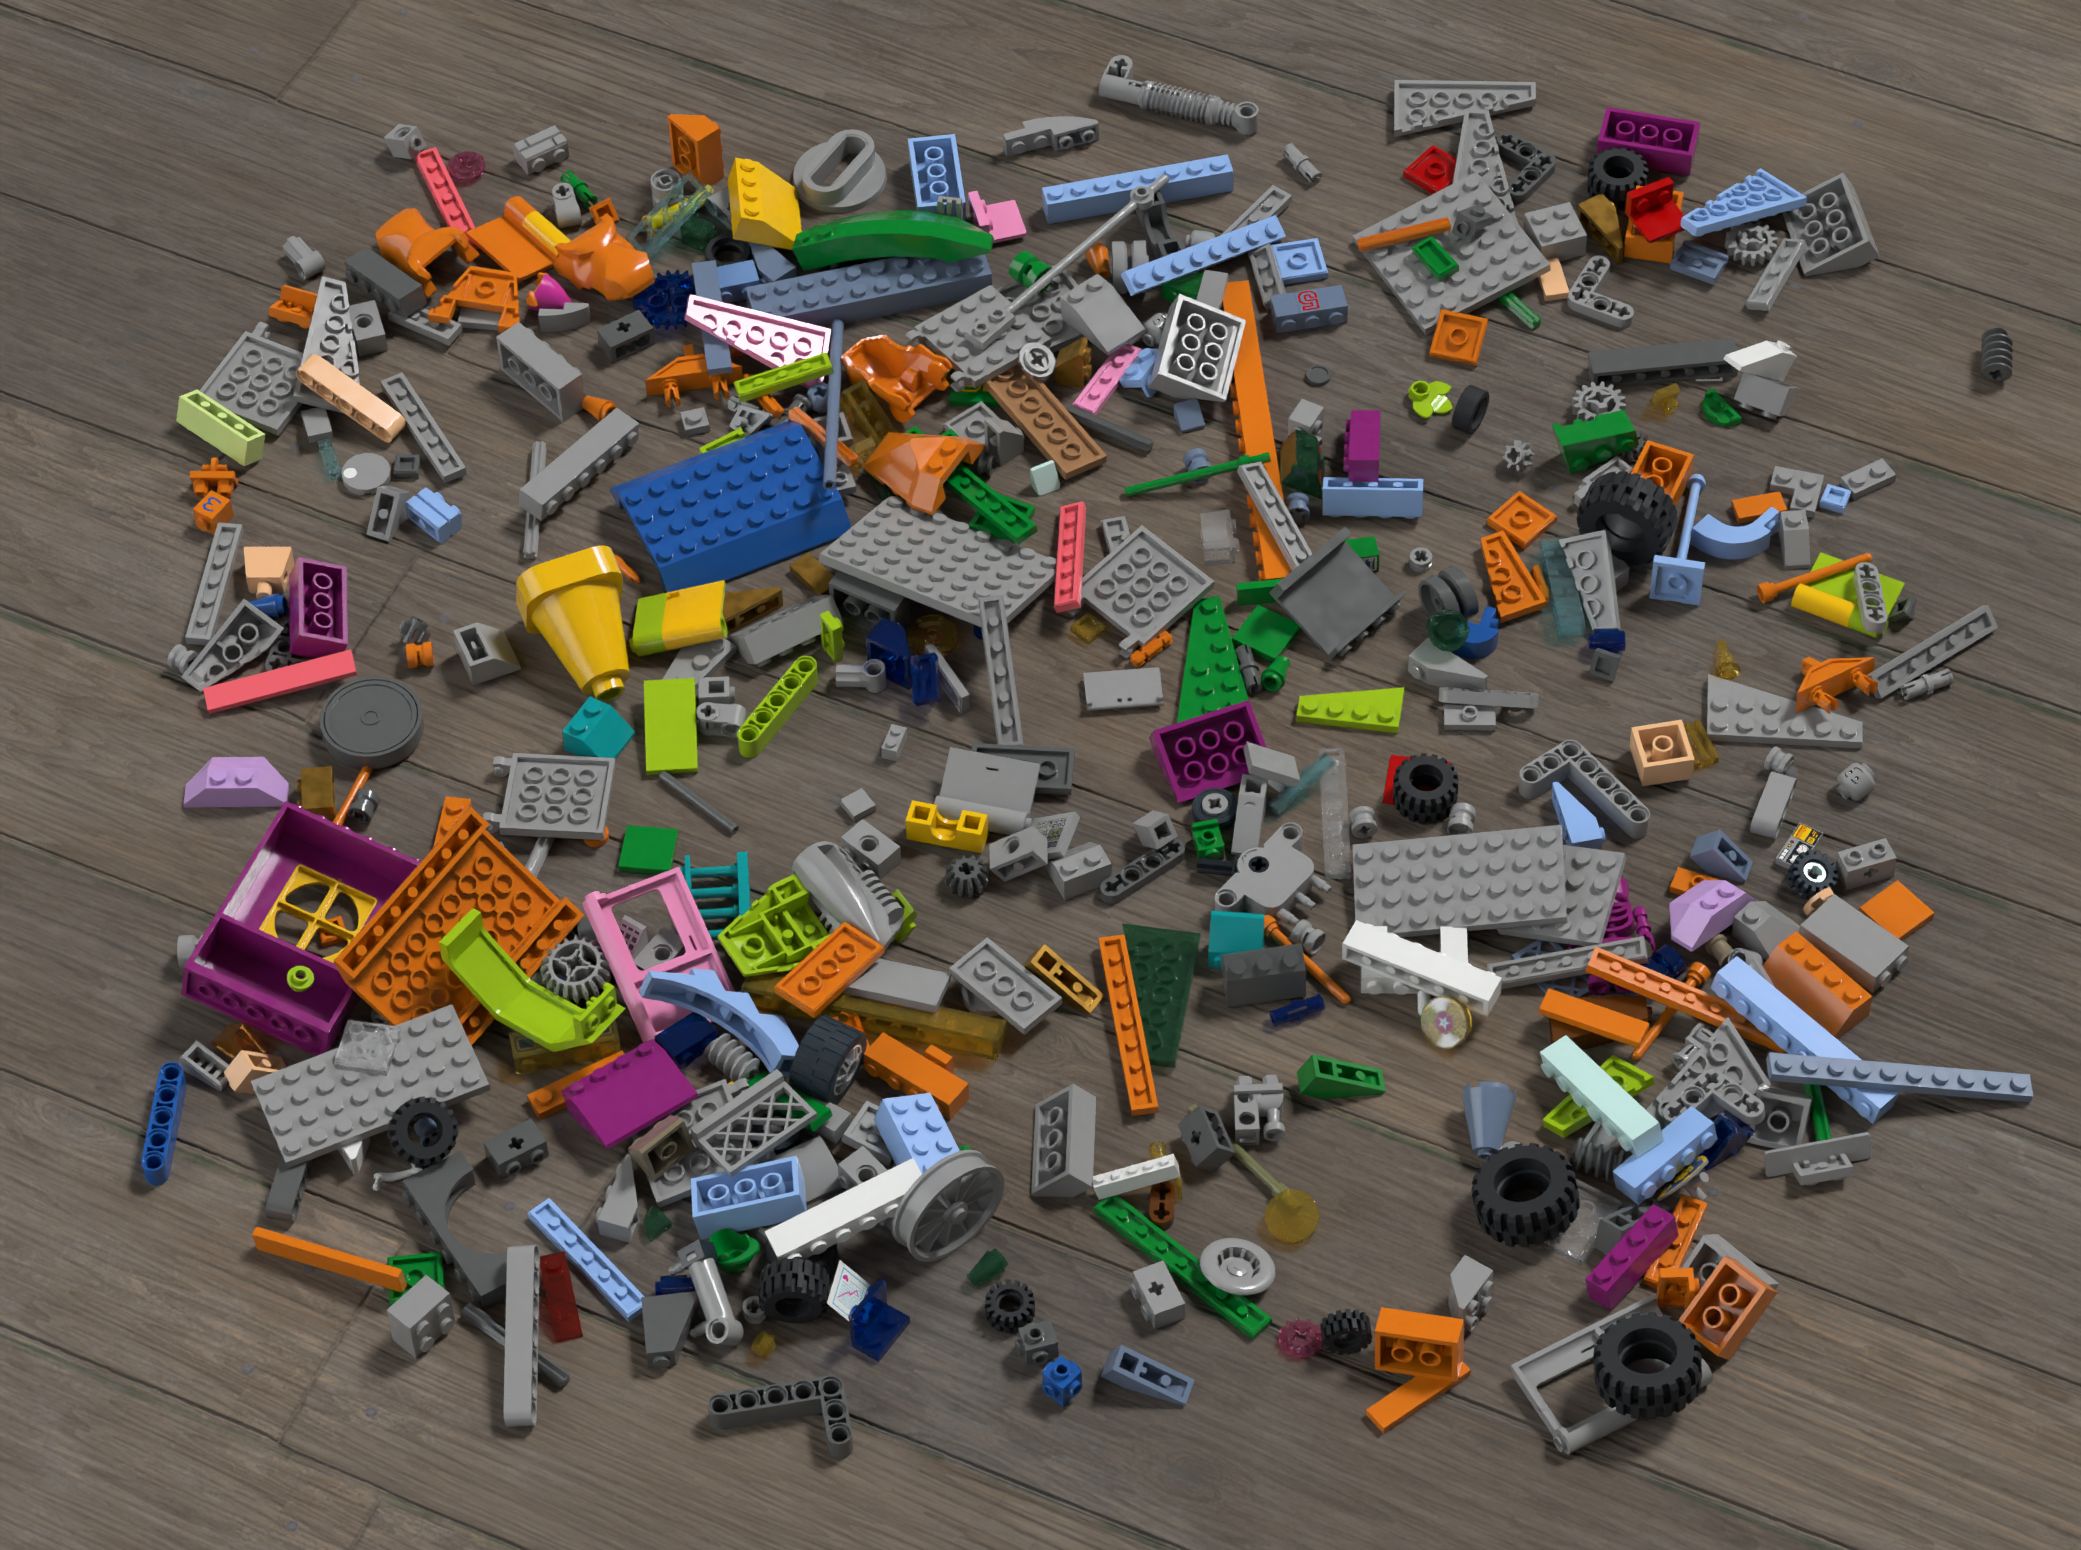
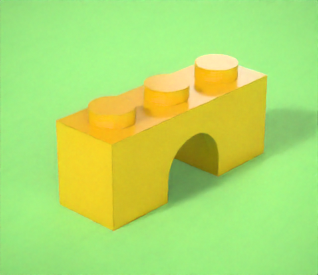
(928, 826)

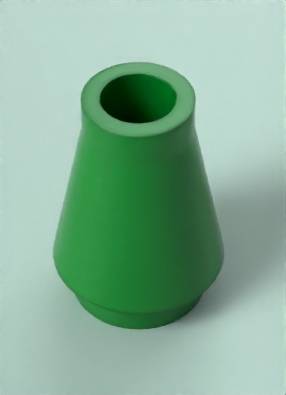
(1274, 676)

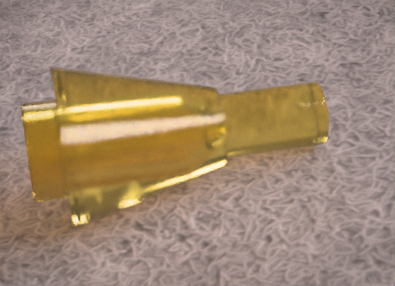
(1726, 665)

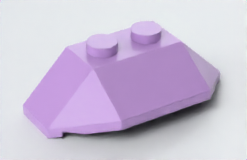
(236, 784)
(1705, 912)

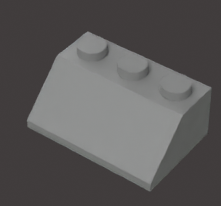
(1709, 1254)

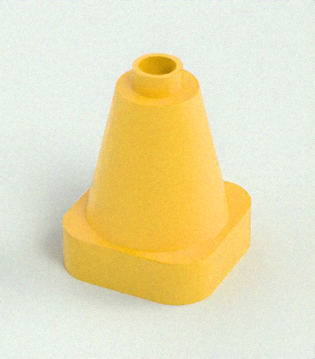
(579, 614)

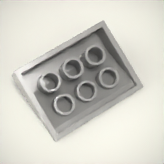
(1832, 228)
(1197, 351)

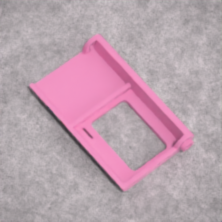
(700, 953)

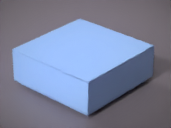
(1835, 498)

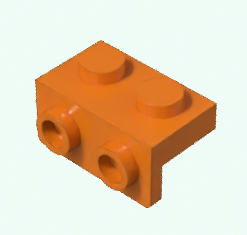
(294, 306)
(1676, 1287)

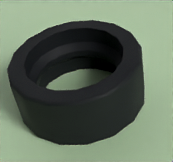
(727, 243)
(1470, 409)

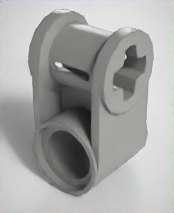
(565, 206)
(719, 207)
(723, 719)

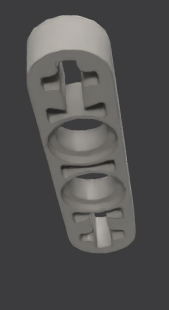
(1870, 597)
(1488, 697)

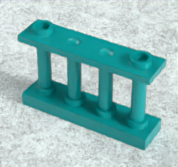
(738, 891)

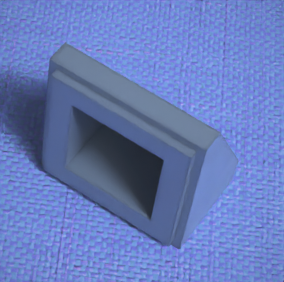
(1188, 415)

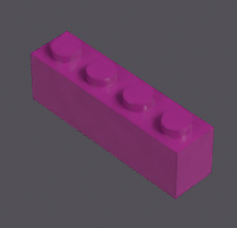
(1362, 446)
(1631, 1257)

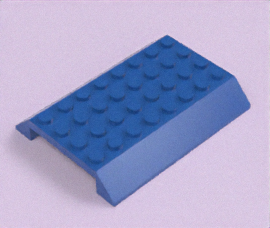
(734, 508)

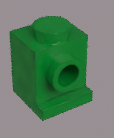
(1207, 840)

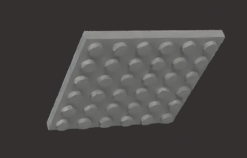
(1488, 267)

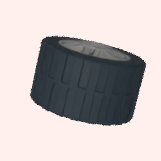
(827, 1060)

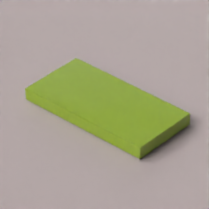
(670, 726)

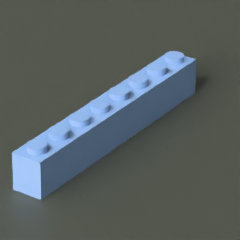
(1112, 192)
(1793, 1030)

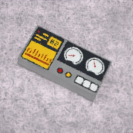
(1801, 840)

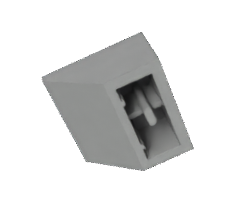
(485, 652)
(1470, 1291)

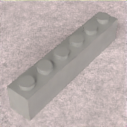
(578, 464)

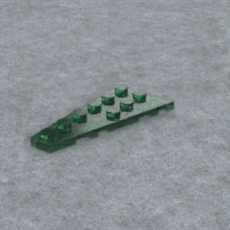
(1163, 977)

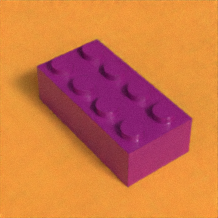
(1662, 141)
(318, 608)

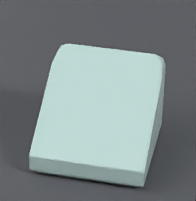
(1044, 478)

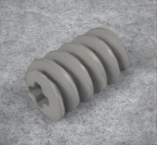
(732, 1058)

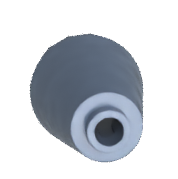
(1487, 1116)

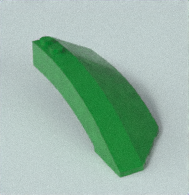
(889, 235)

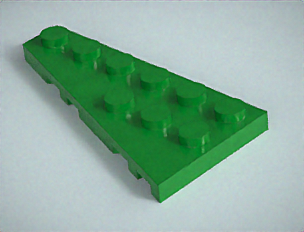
(1211, 666)

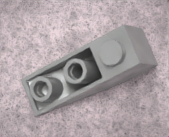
(1249, 813)
(620, 1212)

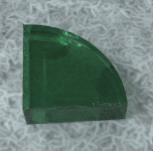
(656, 1223)

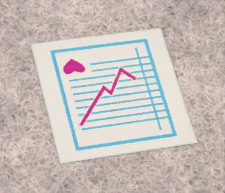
(846, 1290)

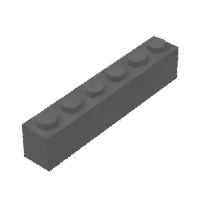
(1661, 363)

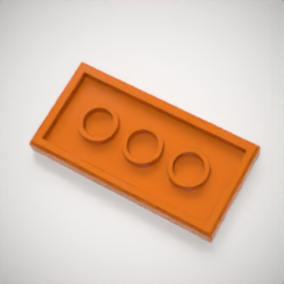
(829, 969)

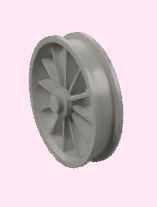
(948, 1205)

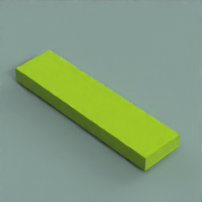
(783, 377)

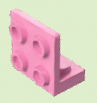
(998, 219)

